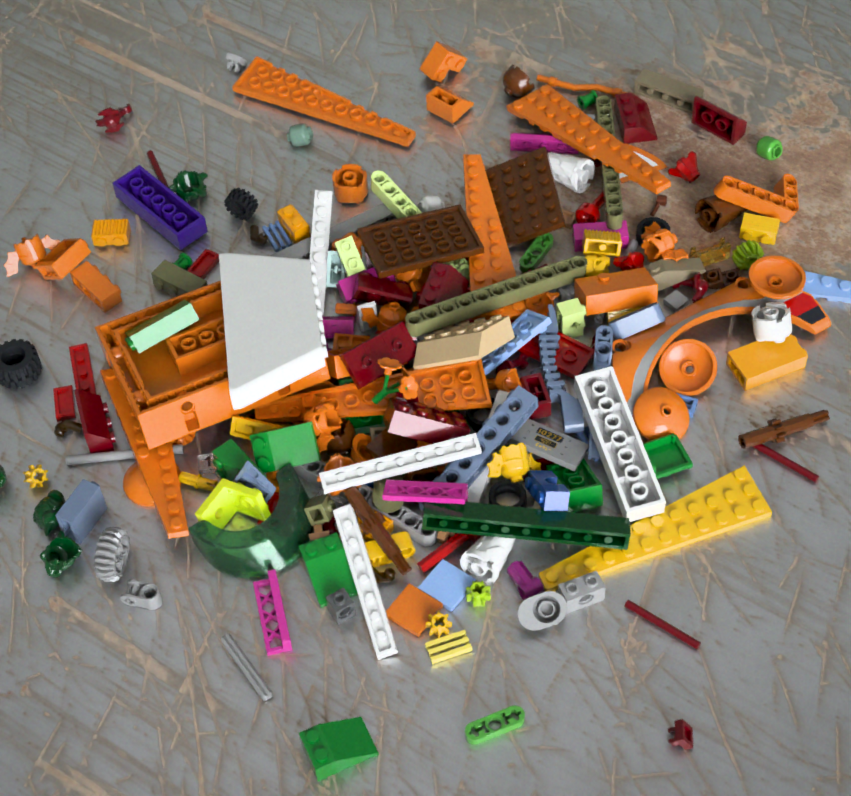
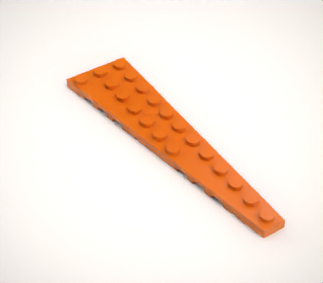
(286, 90)
(575, 128)
(495, 262)
(444, 386)
(156, 464)

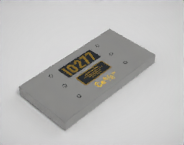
(551, 444)

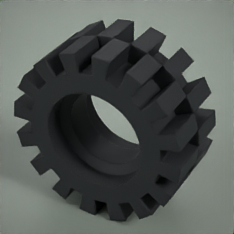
(241, 203)

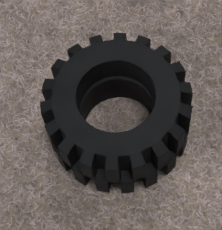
(28, 364)

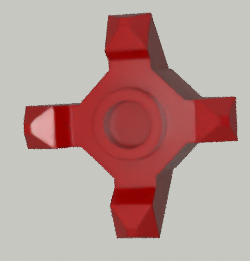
(686, 168)
(631, 261)

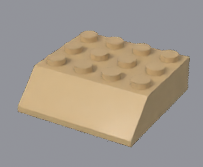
(463, 342)

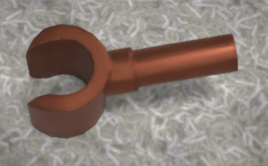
(661, 200)

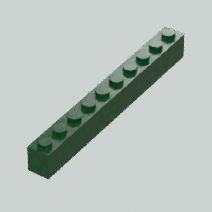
(528, 524)

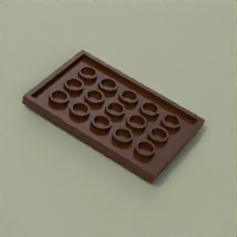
(526, 197)
(420, 241)

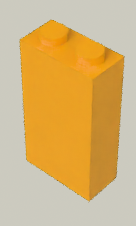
(765, 361)

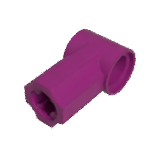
(524, 580)

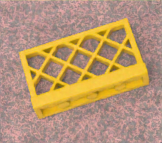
(244, 426)

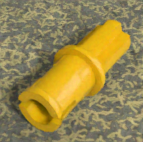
(197, 481)

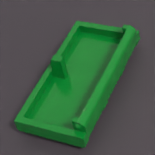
(667, 455)

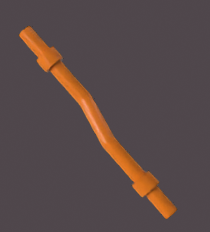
(553, 82)

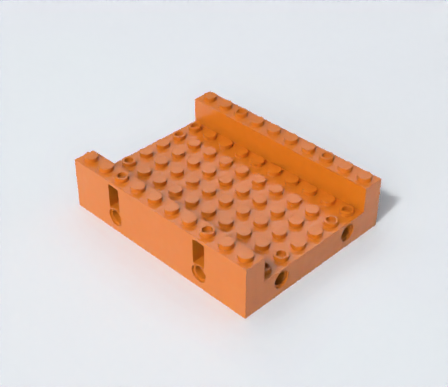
(185, 377)

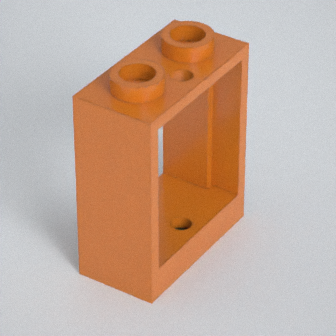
(63, 258)

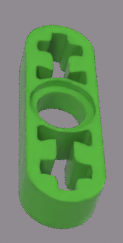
(536, 246)
(477, 725)

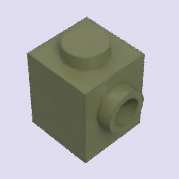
(320, 509)

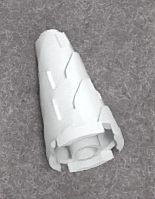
(572, 171)
(486, 558)

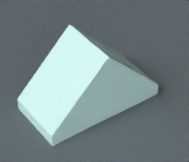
(334, 269)

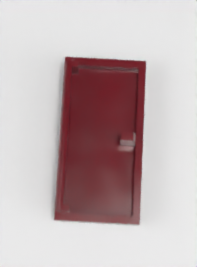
(391, 343)

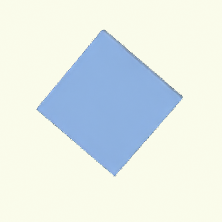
(447, 584)

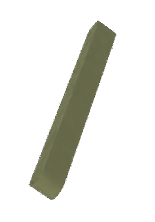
(610, 178)
(495, 296)

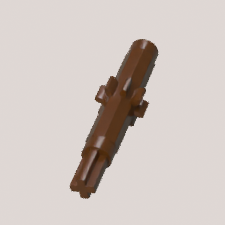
(778, 429)
(373, 524)

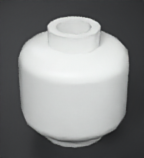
(430, 203)

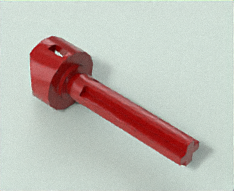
(590, 211)
(445, 549)

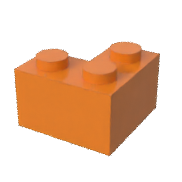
(440, 60)

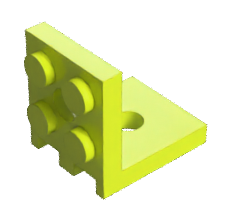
(231, 498)

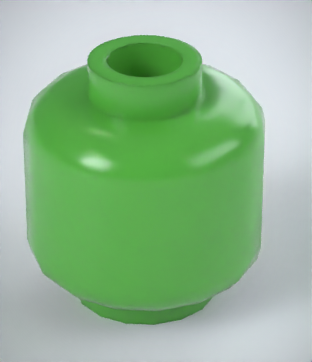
(769, 148)

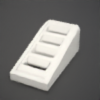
(363, 325)

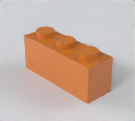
(96, 286)

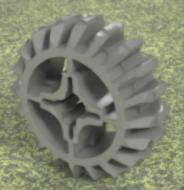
(111, 554)

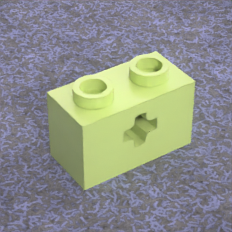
(349, 256)
(571, 317)

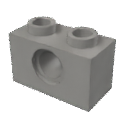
(582, 591)

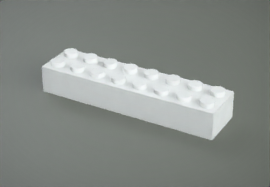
(619, 444)

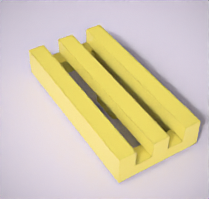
(447, 643)

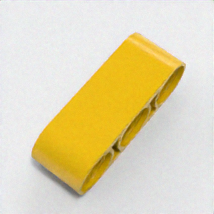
(379, 558)

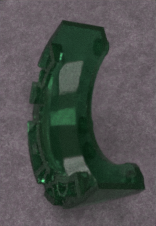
(265, 546)

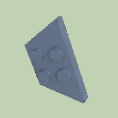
(253, 478)

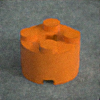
(350, 184)

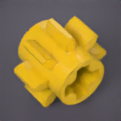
(29, 476)
(438, 630)

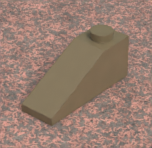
(670, 272)

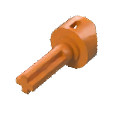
(505, 380)

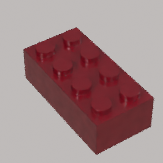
(423, 423)

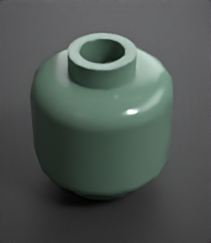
(300, 135)

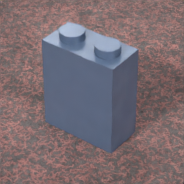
(81, 511)

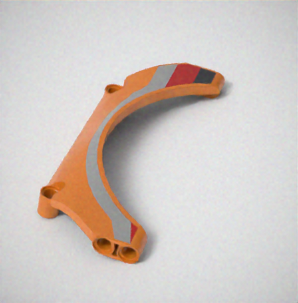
(643, 349)

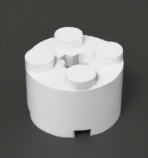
(772, 322)

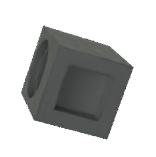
(340, 606)

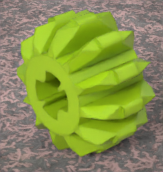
(747, 254)

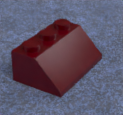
(634, 118)
(718, 121)
(442, 284)
(382, 290)
(94, 421)

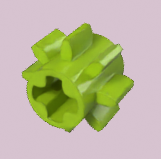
(478, 593)

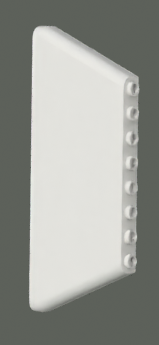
(269, 323)

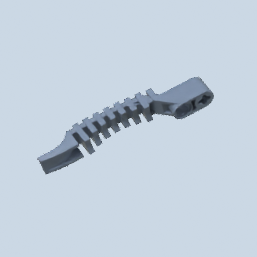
(602, 344)
(570, 407)

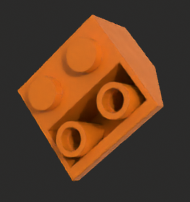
(447, 104)

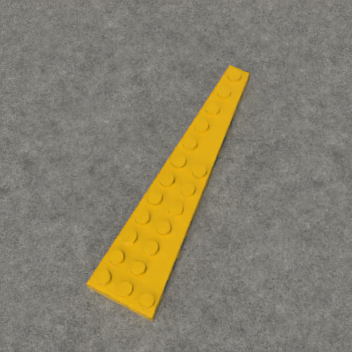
(697, 516)

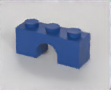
(546, 491)

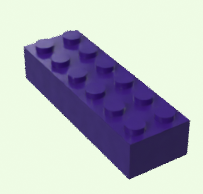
(160, 207)

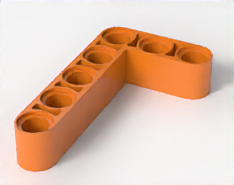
(778, 205)

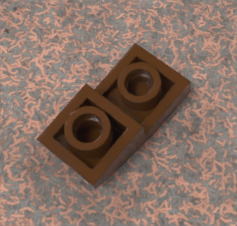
(719, 280)

